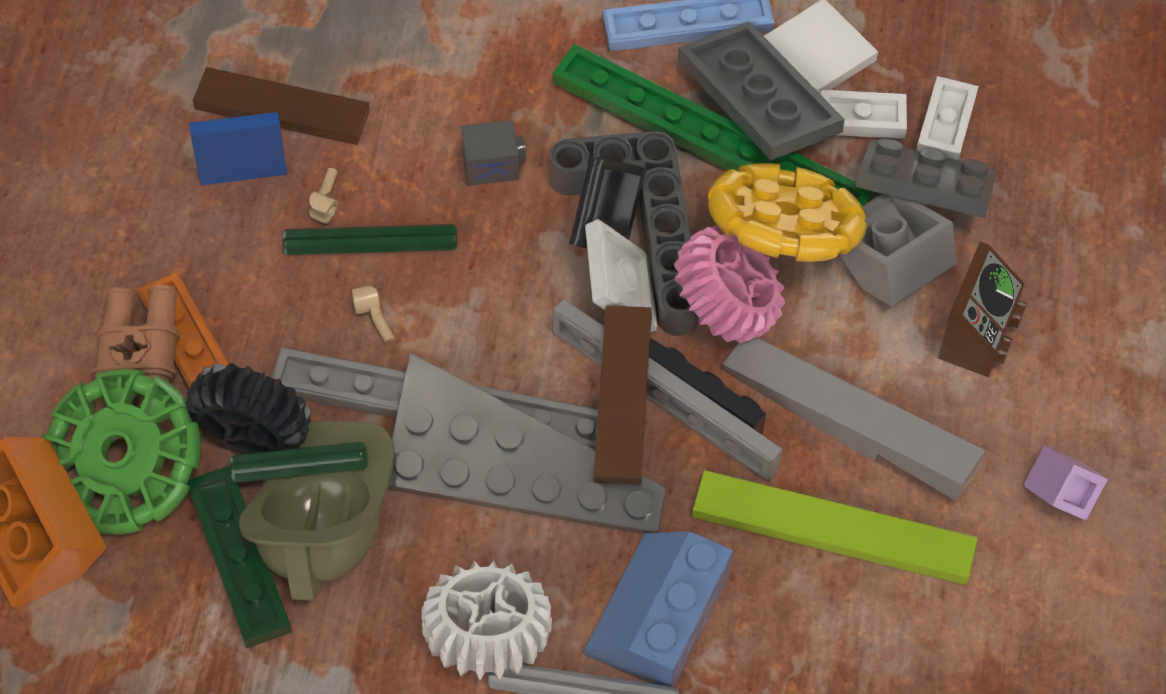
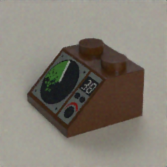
(983, 314)

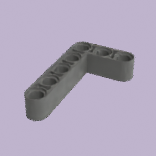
(657, 212)

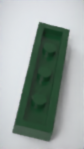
(239, 564)

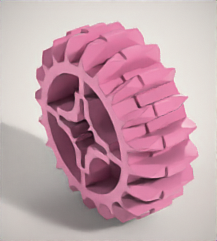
(729, 285)

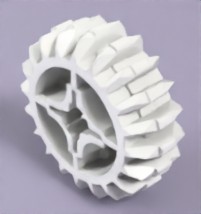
(486, 619)

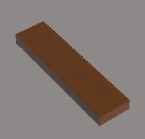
(297, 107)
(623, 395)

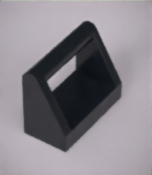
(608, 194)

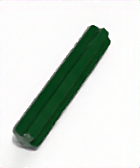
(299, 462)

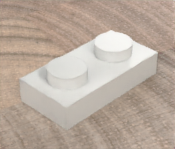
(870, 113)
(947, 117)

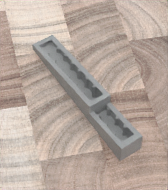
(857, 417)

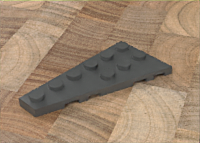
(488, 454)

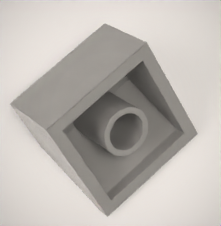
(901, 248)

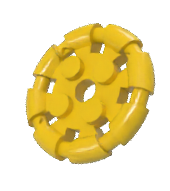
(786, 213)

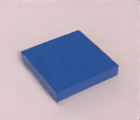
(238, 148)

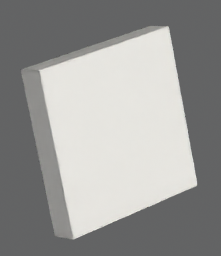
(823, 46)
(618, 270)

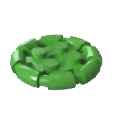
(146, 441)

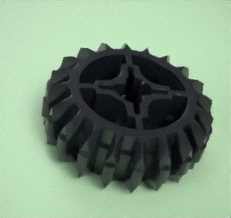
(247, 410)

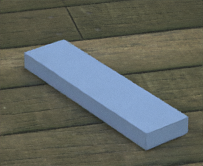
(681, 21)

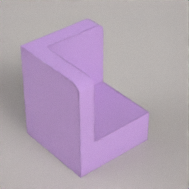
(1065, 482)

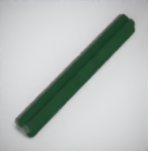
(369, 239)

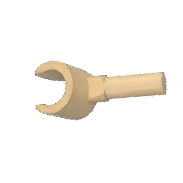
(322, 205)
(367, 300)

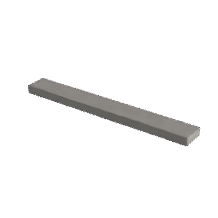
(380, 388)

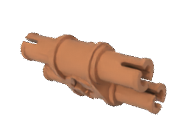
(138, 347)

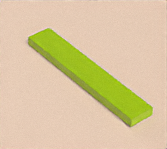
(835, 527)

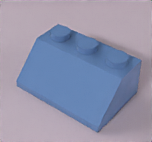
(661, 606)

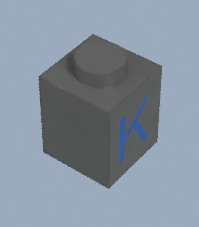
(492, 152)

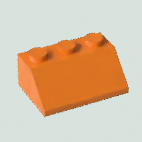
(43, 523)

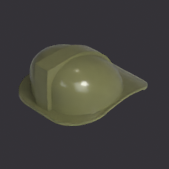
(326, 522)

